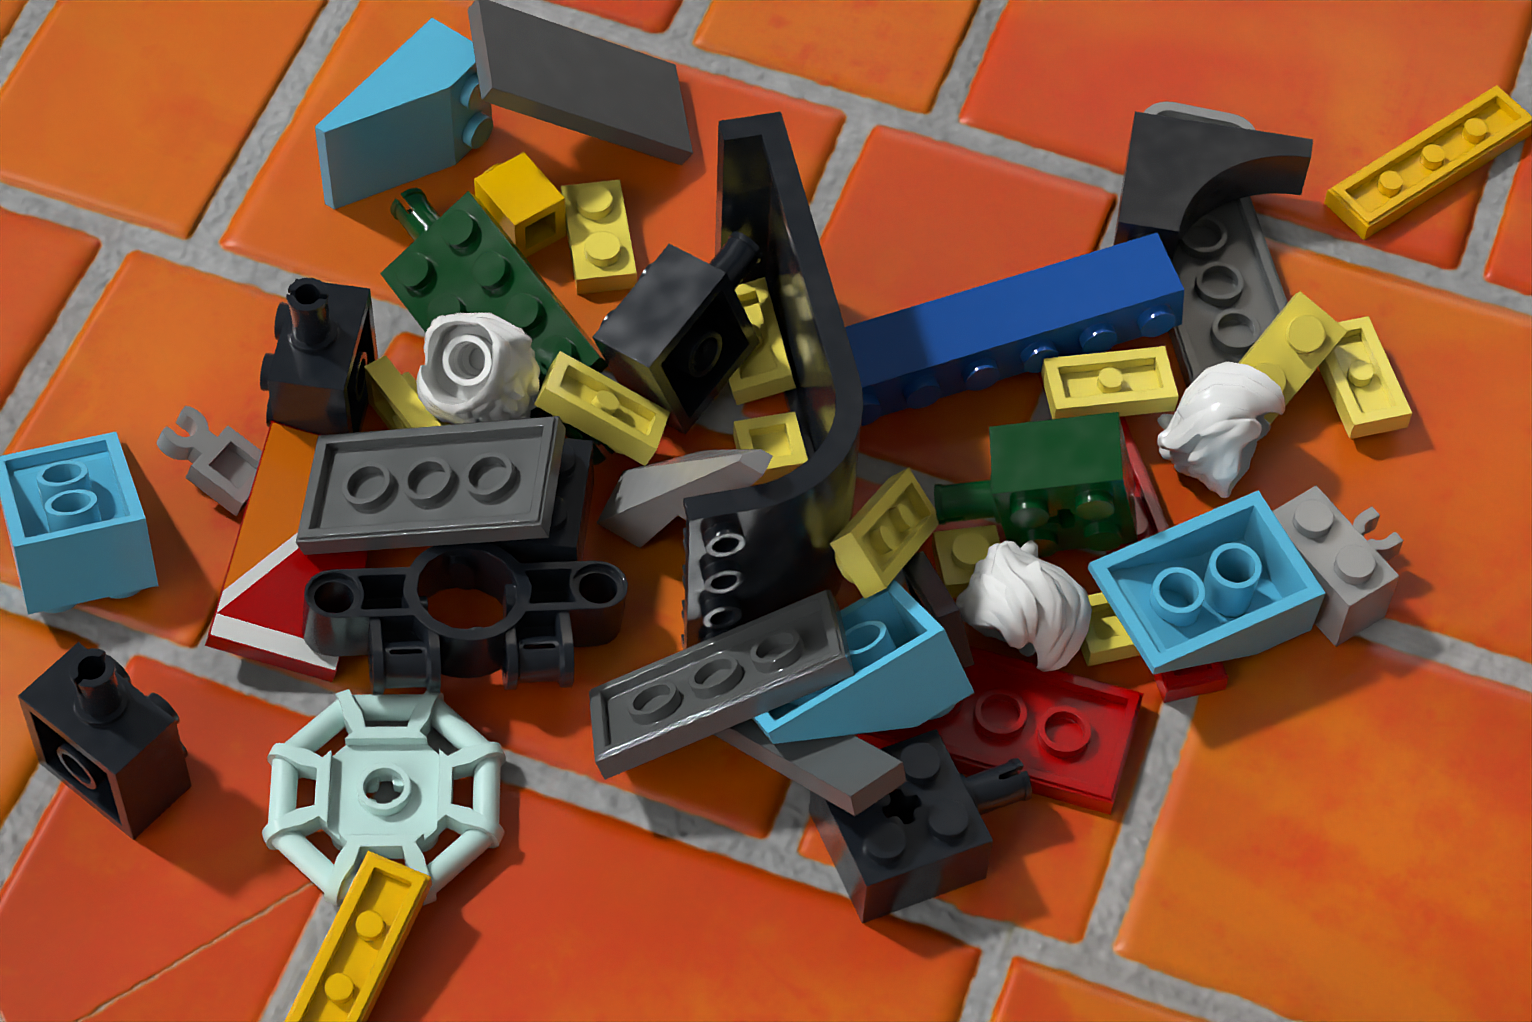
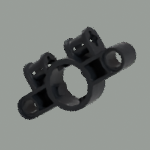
(387, 617)

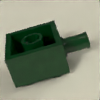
(1052, 484)

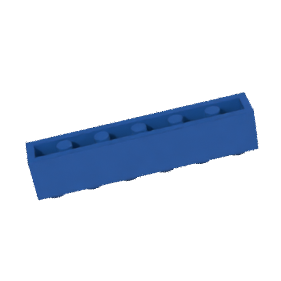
(1015, 324)

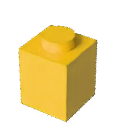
(523, 203)

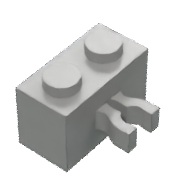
(1345, 564)

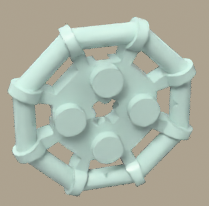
(378, 755)

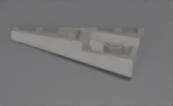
(654, 493)

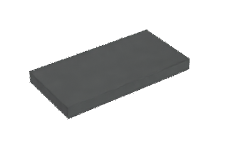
(578, 81)
(1227, 288)
(432, 486)
(719, 683)

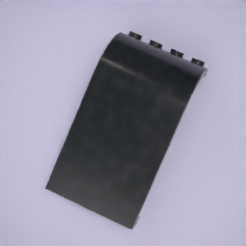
(772, 540)

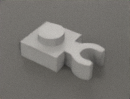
(221, 464)

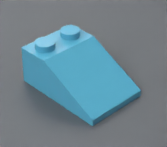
(405, 118)
(75, 524)
(1211, 587)
(900, 679)

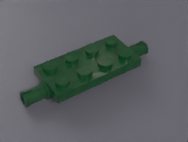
(474, 267)

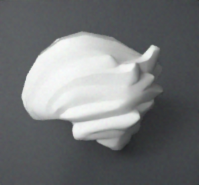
(477, 370)
(1220, 424)
(1027, 604)

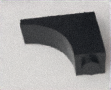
(1190, 167)

